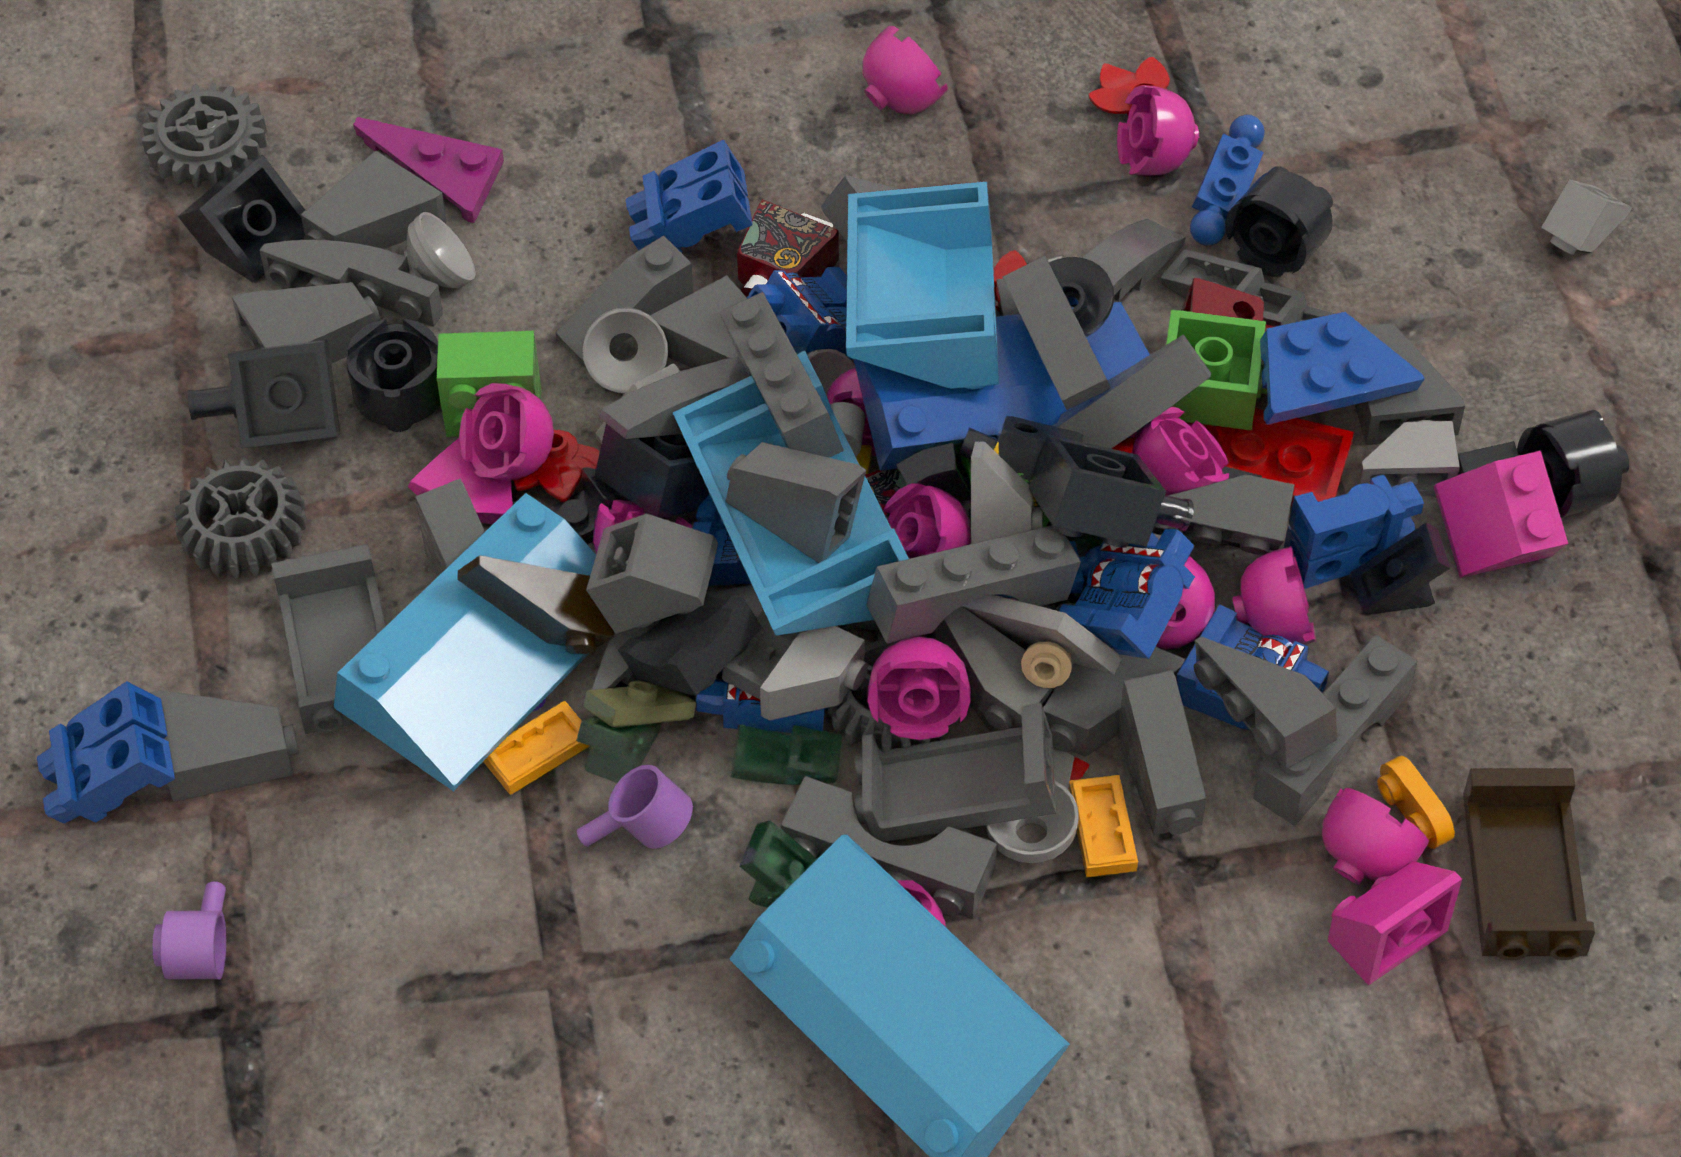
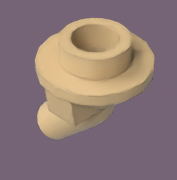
(1046, 664)

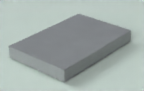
(1031, 624)

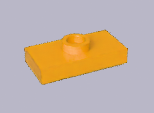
(536, 748)
(1103, 826)

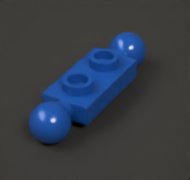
(1227, 178)

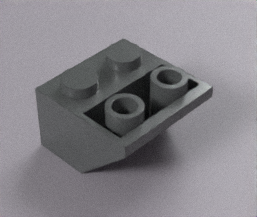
(650, 571)

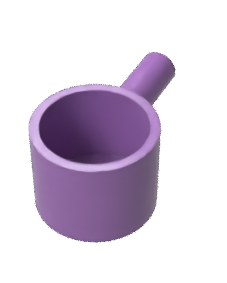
(645, 806)
(193, 941)

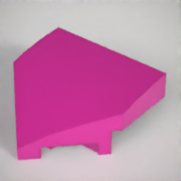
(489, 496)

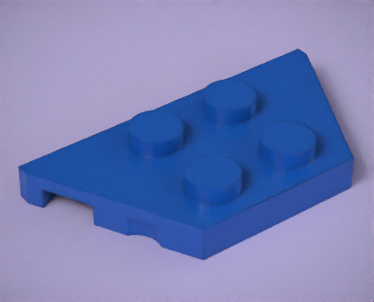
(1328, 367)

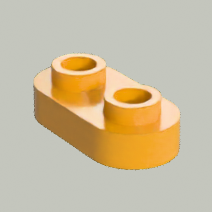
(1406, 788)

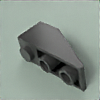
(1239, 511)
(1274, 702)

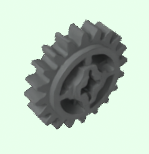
(203, 134)

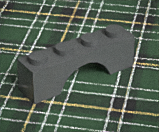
(780, 377)
(921, 591)
(1362, 696)
(949, 867)

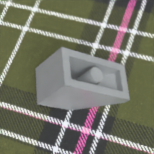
(1583, 217)
(1415, 453)
(999, 498)
(814, 673)

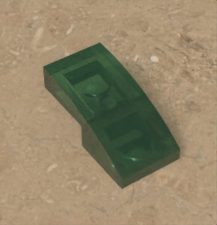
(786, 758)

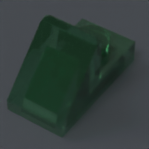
(615, 749)
(773, 862)

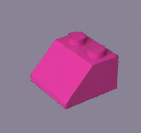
(1501, 515)
(1394, 918)

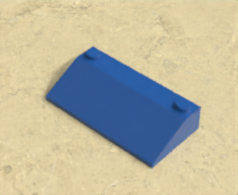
(920, 415)

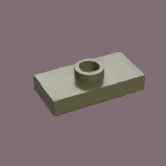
(639, 704)

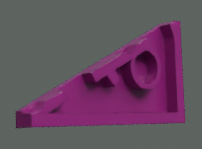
(452, 166)

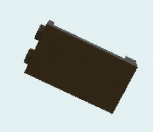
(1526, 863)

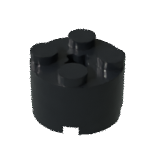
(1280, 222)
(394, 373)
(1579, 460)

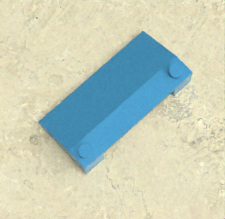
(923, 284)
(788, 583)
(455, 668)
(899, 1004)

